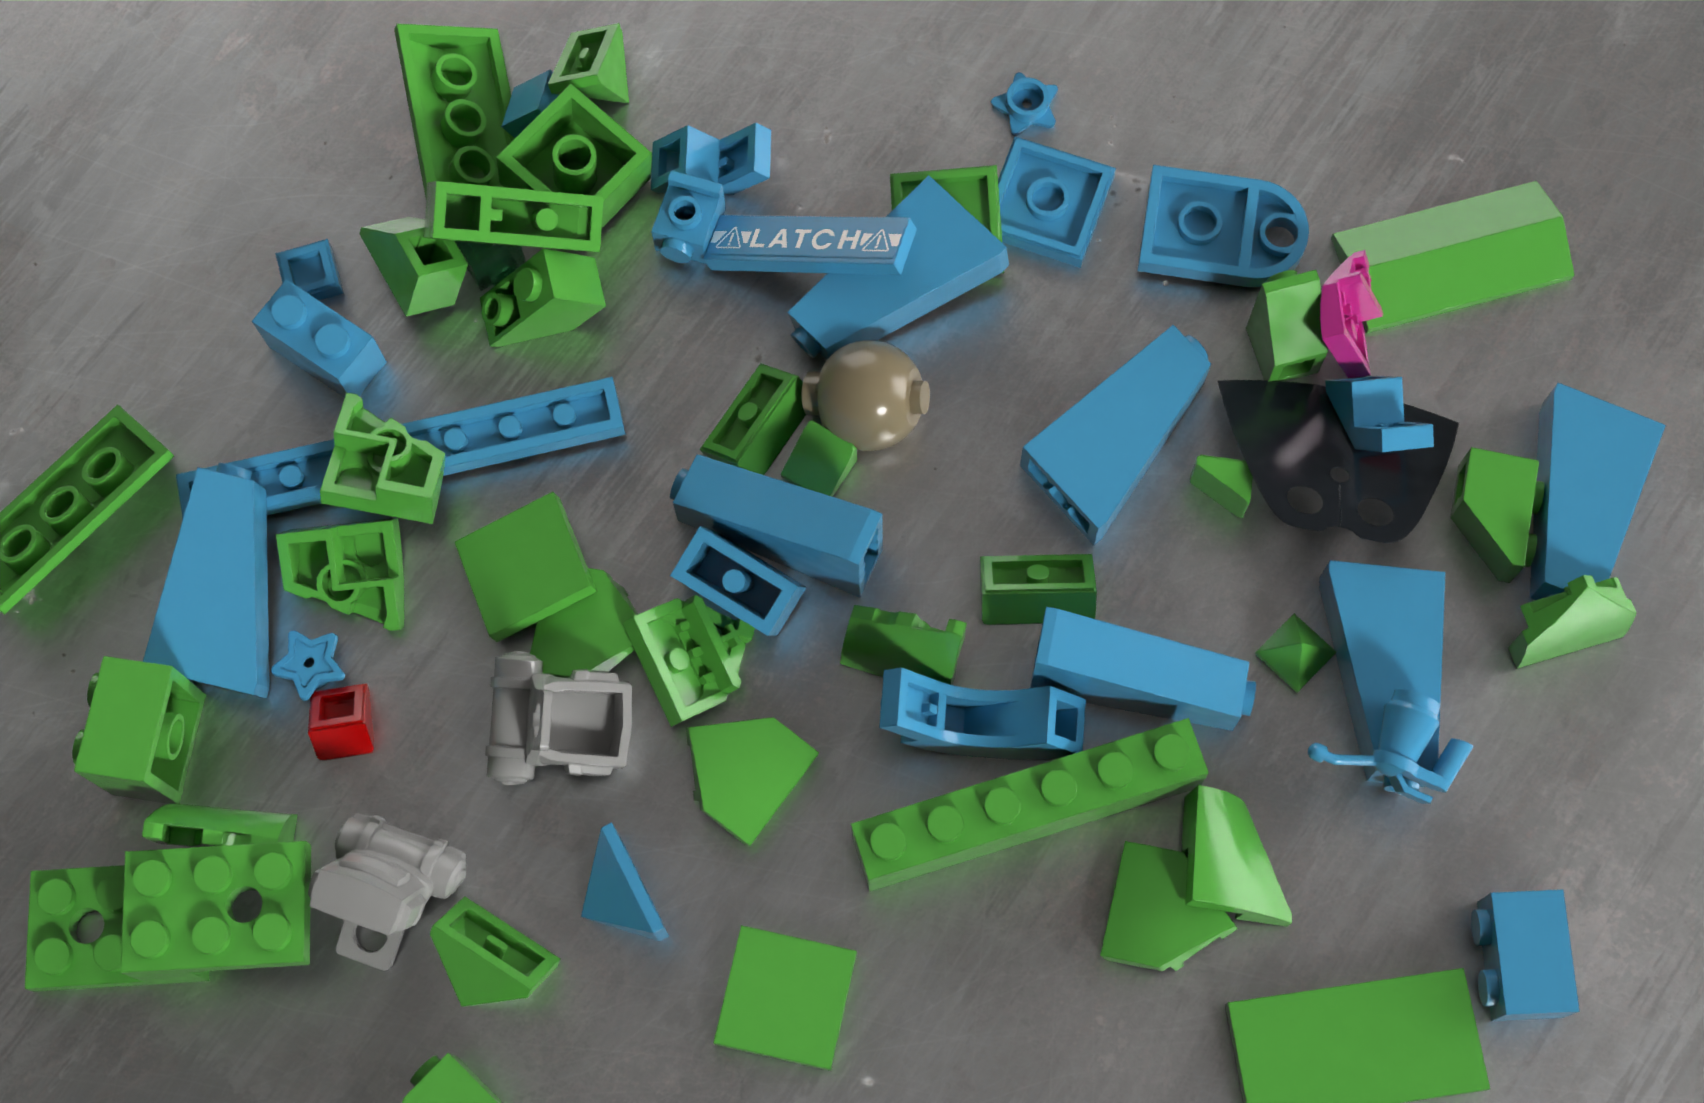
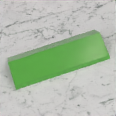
(455, 100)
(1461, 253)
(74, 500)

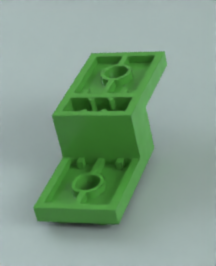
(169, 916)

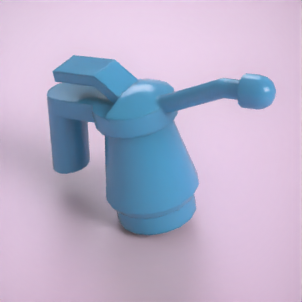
(1405, 732)

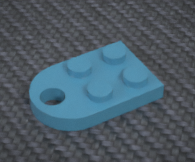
(1216, 227)

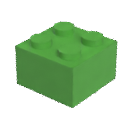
(577, 152)
(139, 730)

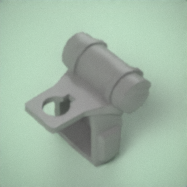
(556, 720)
(382, 883)

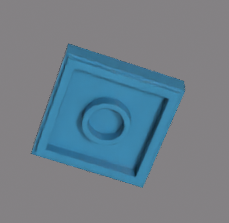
(1051, 200)

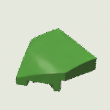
(1573, 620)
(586, 632)
(689, 655)
(746, 771)
(1149, 913)

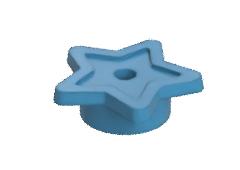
(1028, 90)
(311, 678)

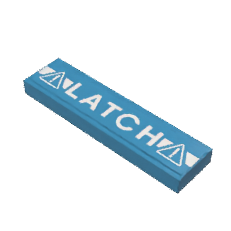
(811, 244)

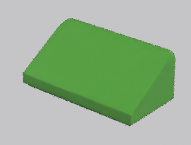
(758, 421)
(1023, 586)

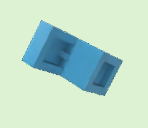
(732, 161)
(1374, 414)

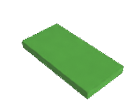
(1360, 1042)

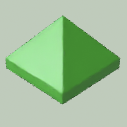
(1295, 653)

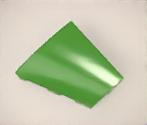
(381, 467)
(348, 567)
(900, 639)
(217, 826)
(1228, 861)

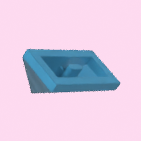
(617, 892)

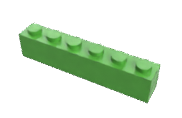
(1028, 804)

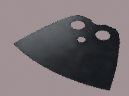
(1297, 438)

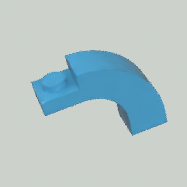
(981, 722)

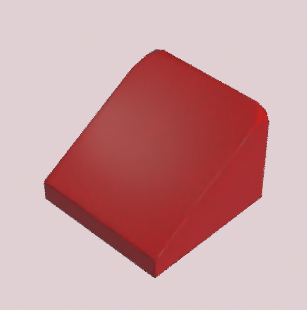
(341, 722)

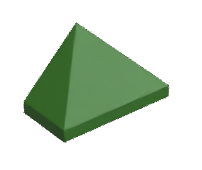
(593, 64)
(488, 957)

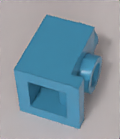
(693, 199)

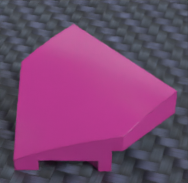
(1343, 307)

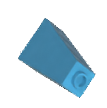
(944, 261)
(1114, 433)
(1592, 477)
(782, 522)
(216, 588)
(1385, 639)
(1140, 671)

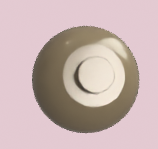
(867, 394)

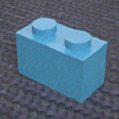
(319, 340)
(738, 581)
(1525, 955)

